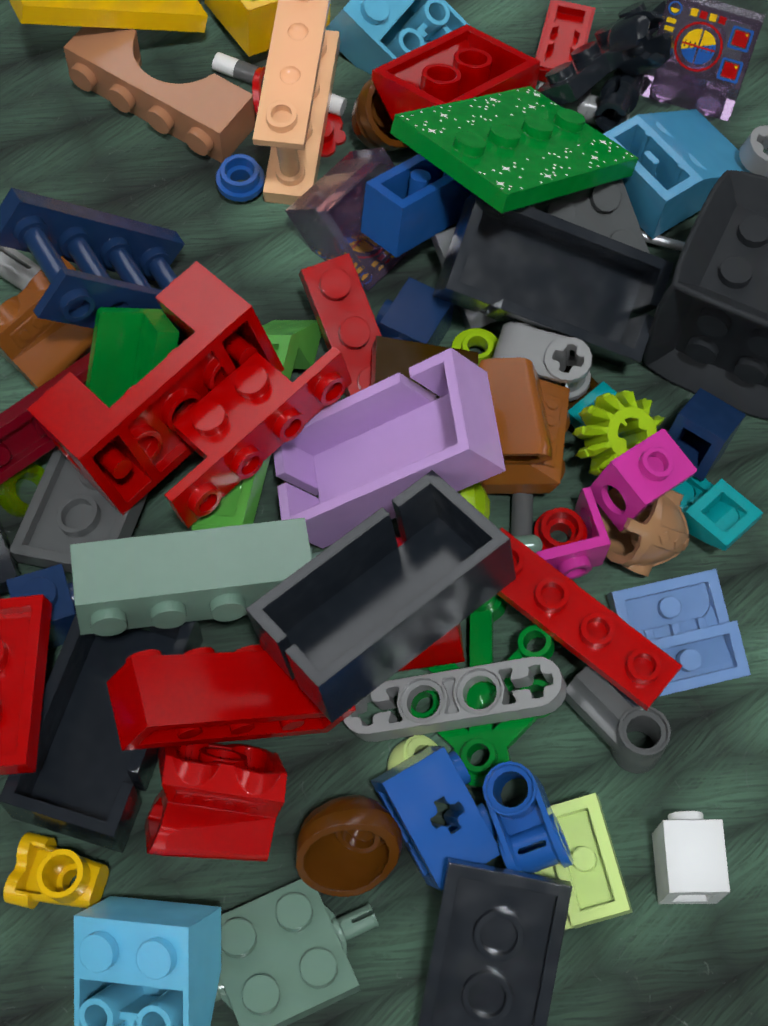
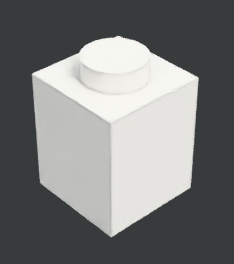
(690, 859)

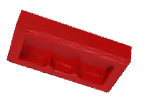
(564, 30)

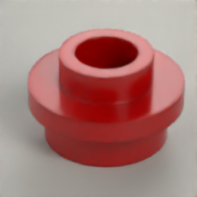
(560, 520)

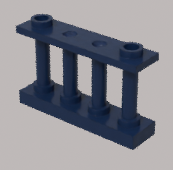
(95, 244)

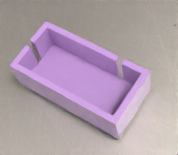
(385, 441)

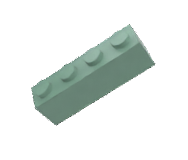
(182, 575)

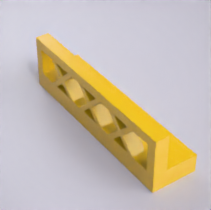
(122, 14)

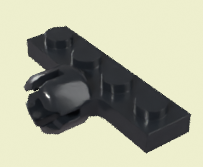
(619, 45)

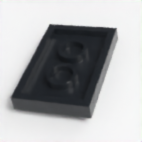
(494, 947)

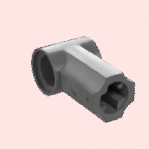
(616, 715)

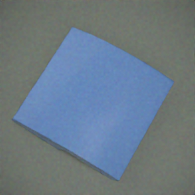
(689, 624)

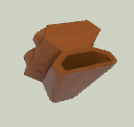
(38, 345)
(530, 426)

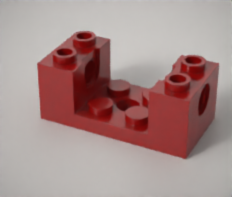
(134, 441)

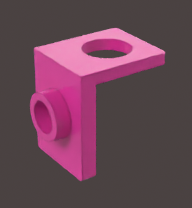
(642, 476)
(580, 556)

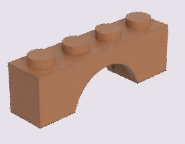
(204, 114)

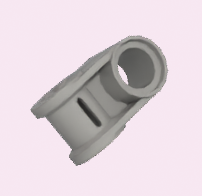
(549, 355)

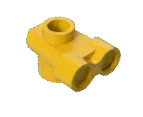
(46, 872)

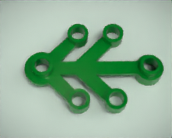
(483, 693)

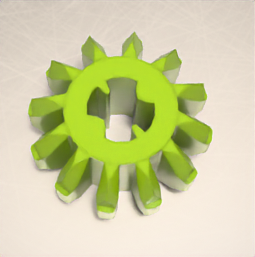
(611, 418)

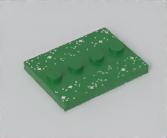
(514, 147)

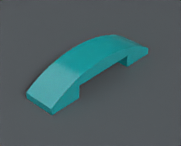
(712, 512)

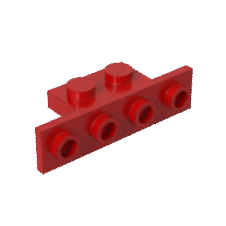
(246, 423)
(587, 627)

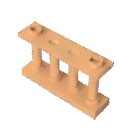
(296, 97)

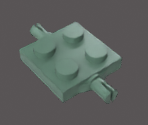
(287, 956)

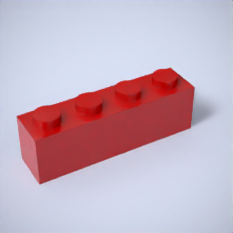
(209, 699)

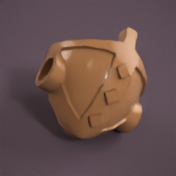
(652, 537)

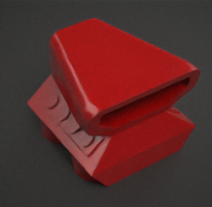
(216, 802)

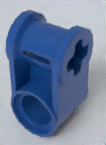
(526, 825)

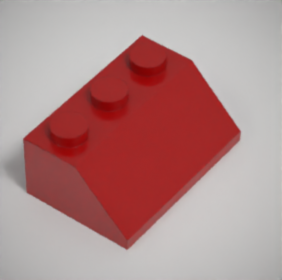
(451, 70)

